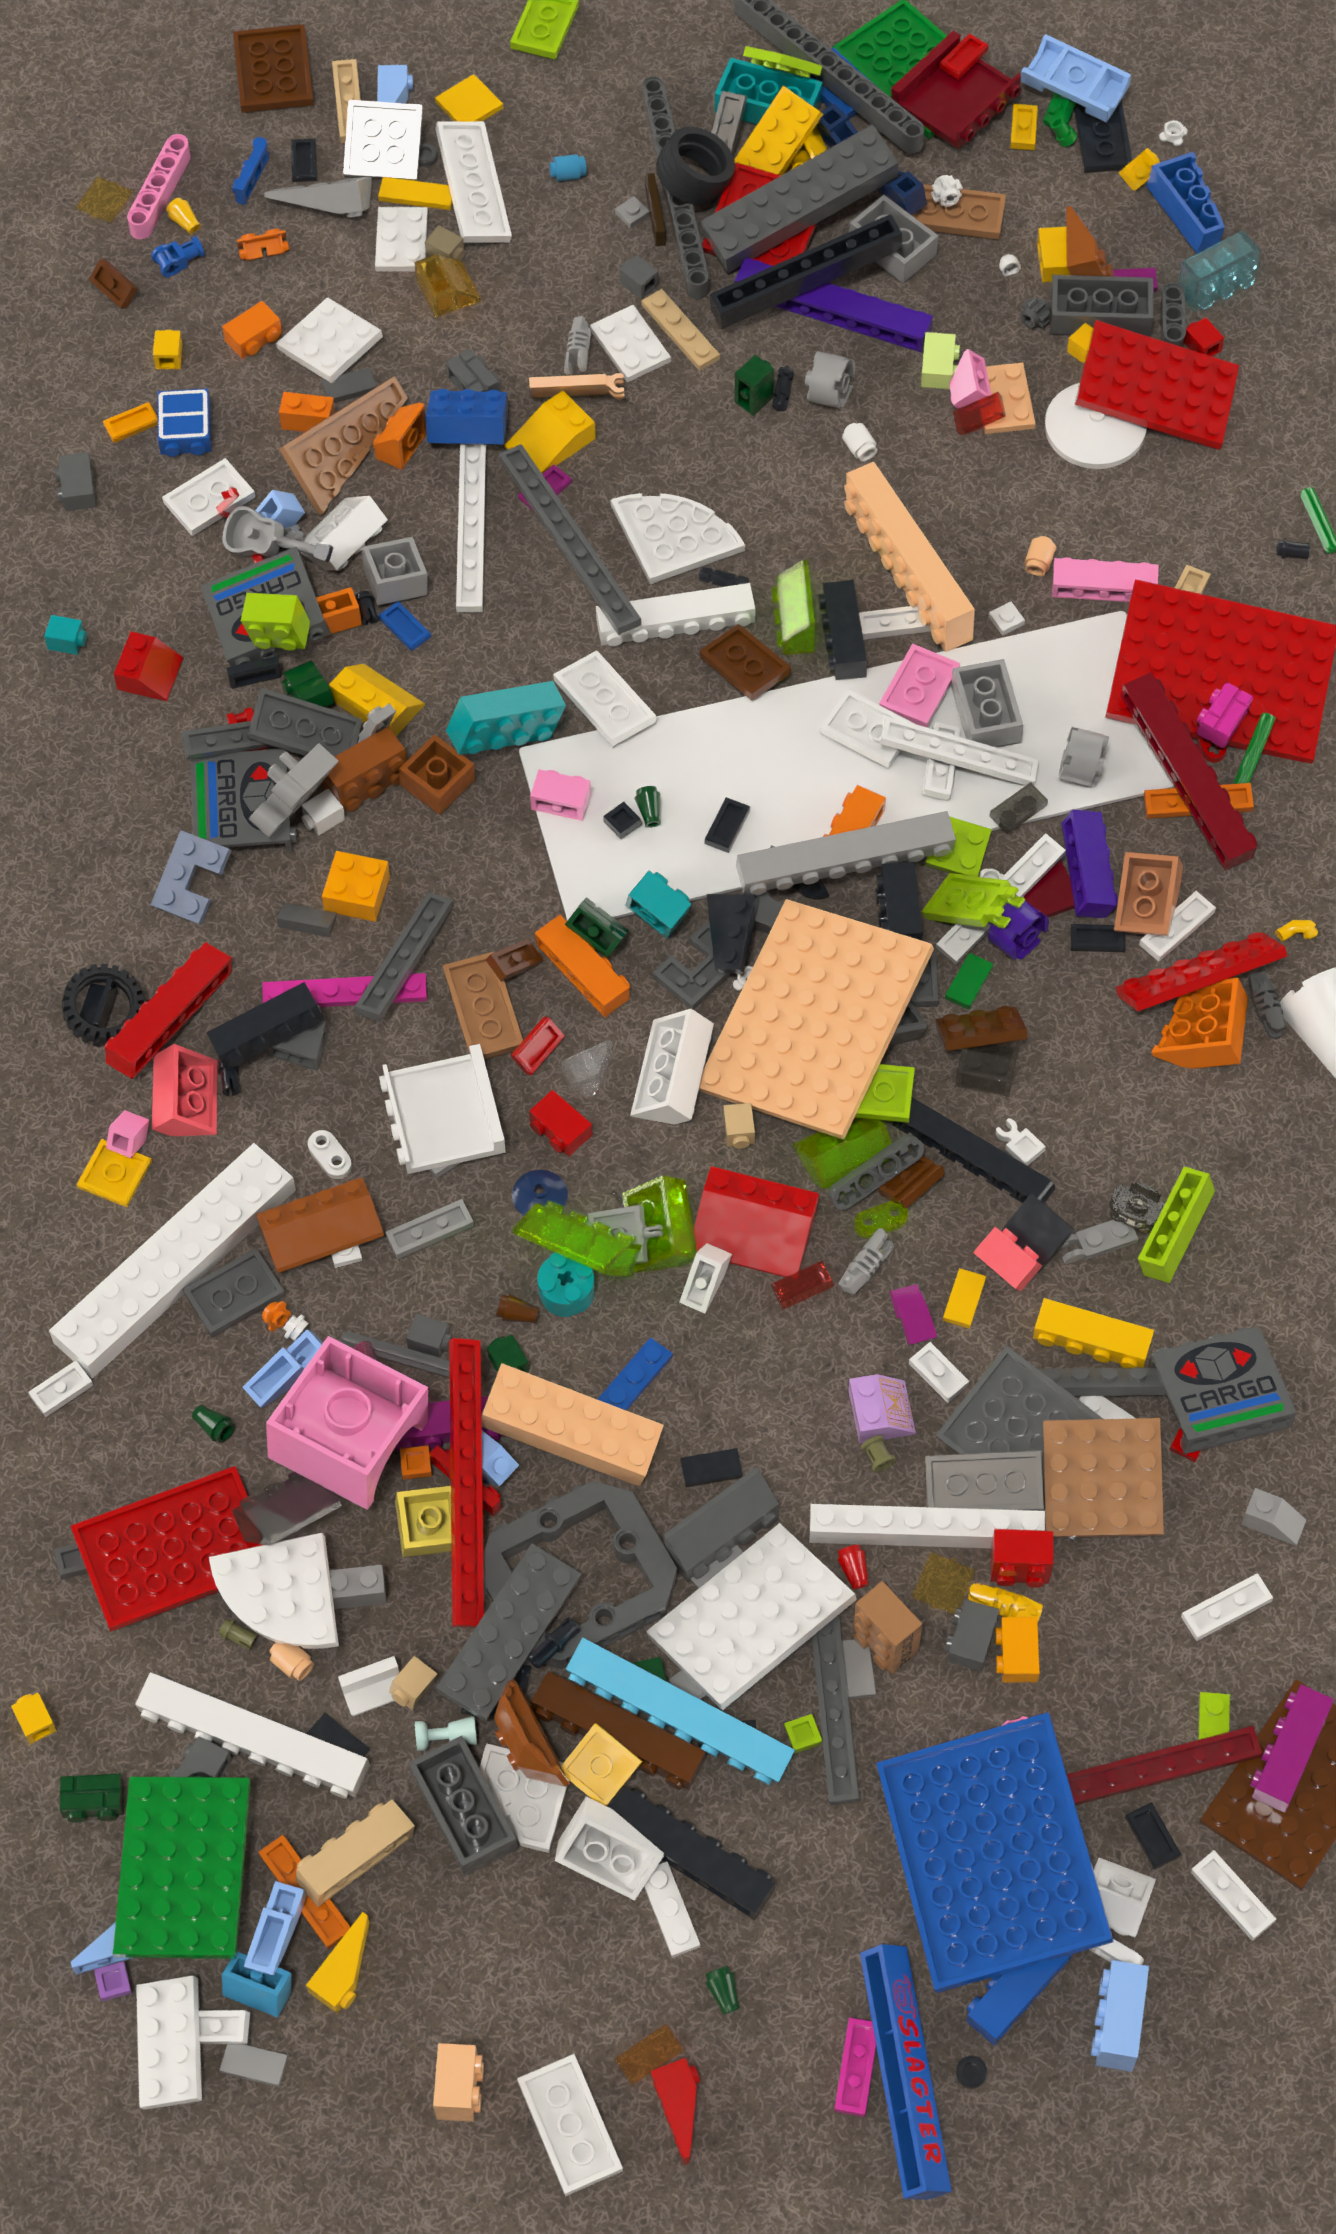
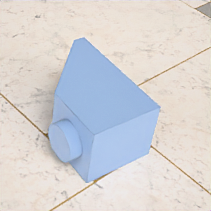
(282, 508)
(496, 1462)

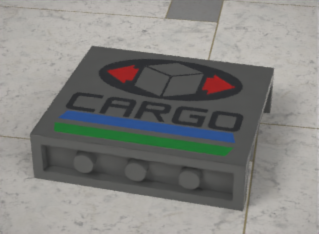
(275, 575)
(228, 792)
(1224, 1389)

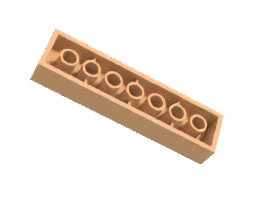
(909, 557)

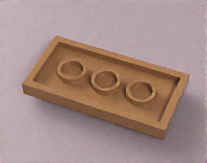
(973, 215)
(482, 1006)

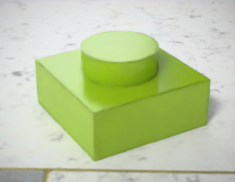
(803, 1733)

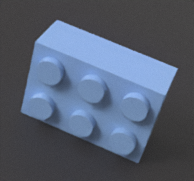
(1120, 2015)

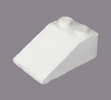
(607, 1849)

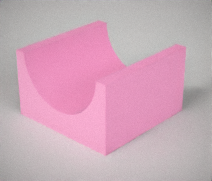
(345, 1420)

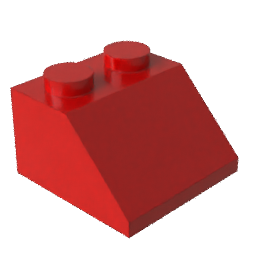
(147, 667)

